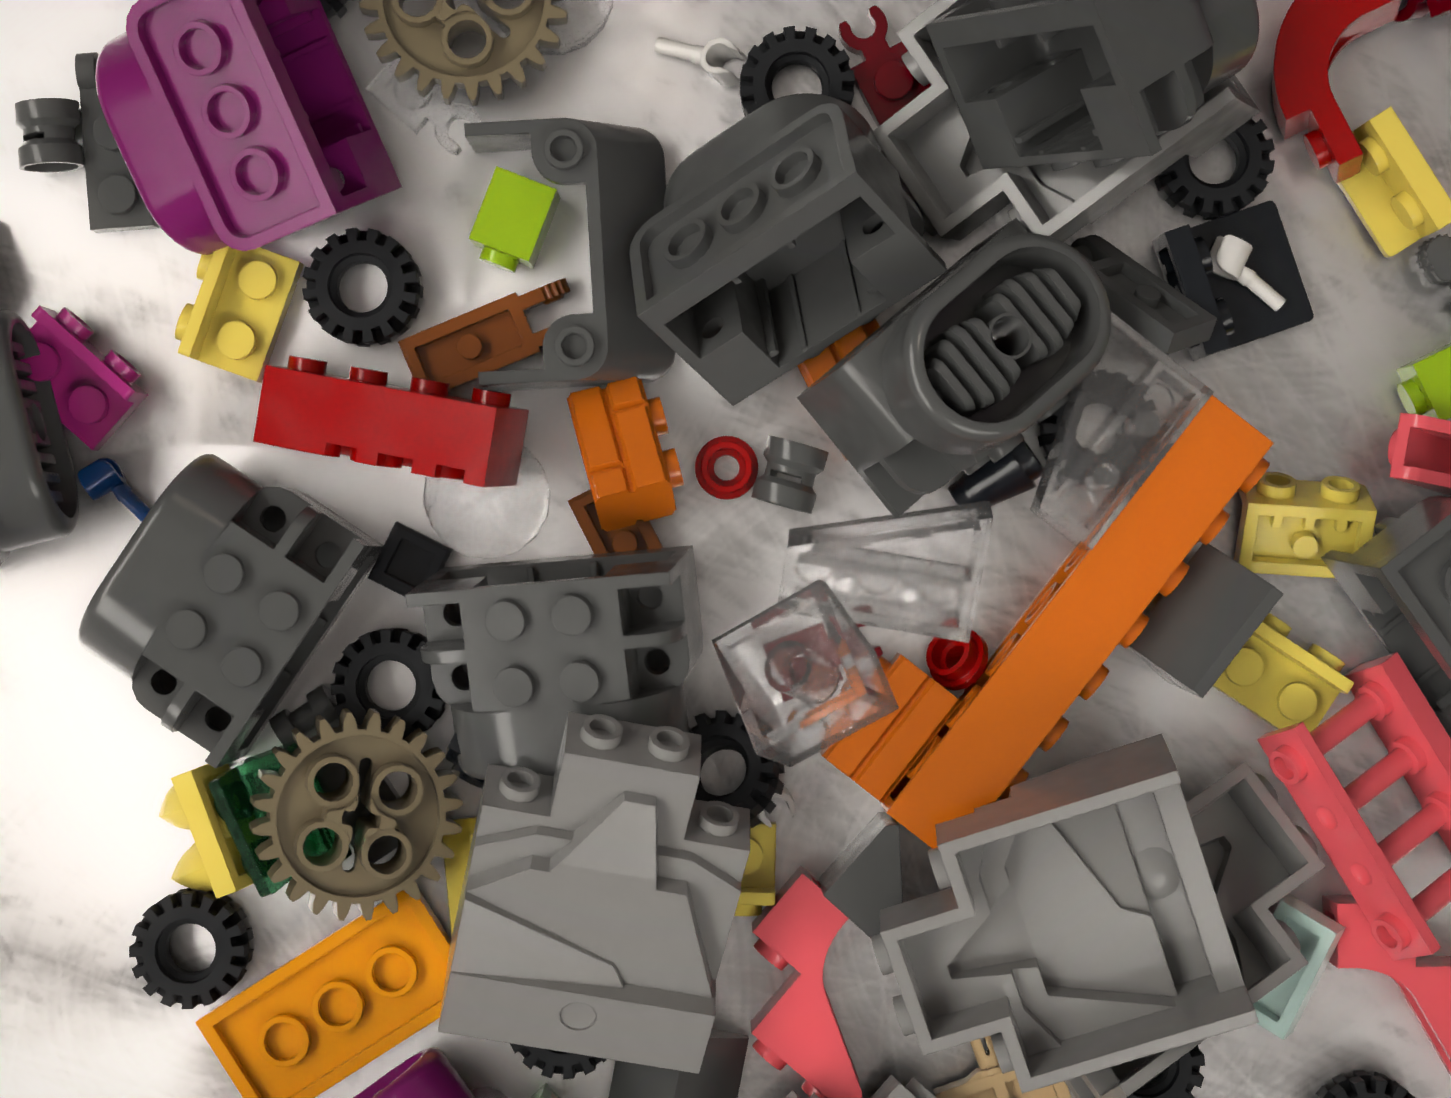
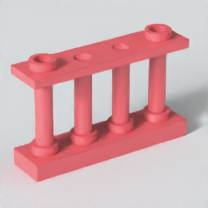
(1420, 753)

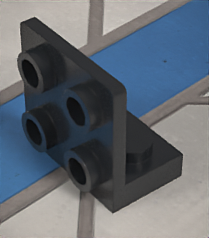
(1239, 312)

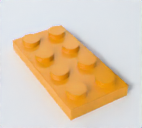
(334, 1004)

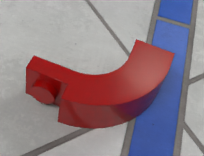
(1301, 89)

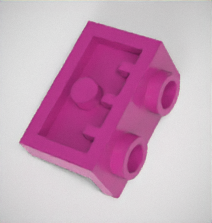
(89, 388)

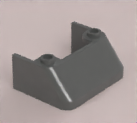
(623, 191)

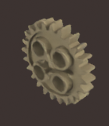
(427, 42)
(297, 809)

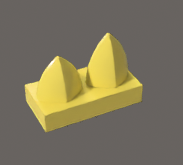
(213, 859)

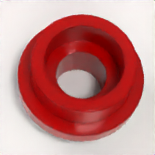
(722, 447)
(957, 663)

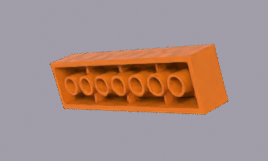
(1078, 622)

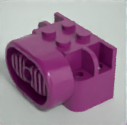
(239, 120)

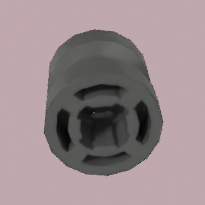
(48, 135)
(792, 460)

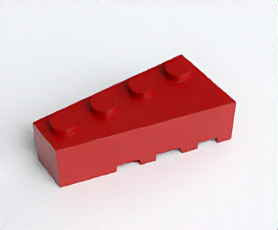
(390, 424)

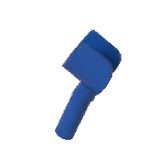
(106, 477)

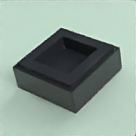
(408, 559)

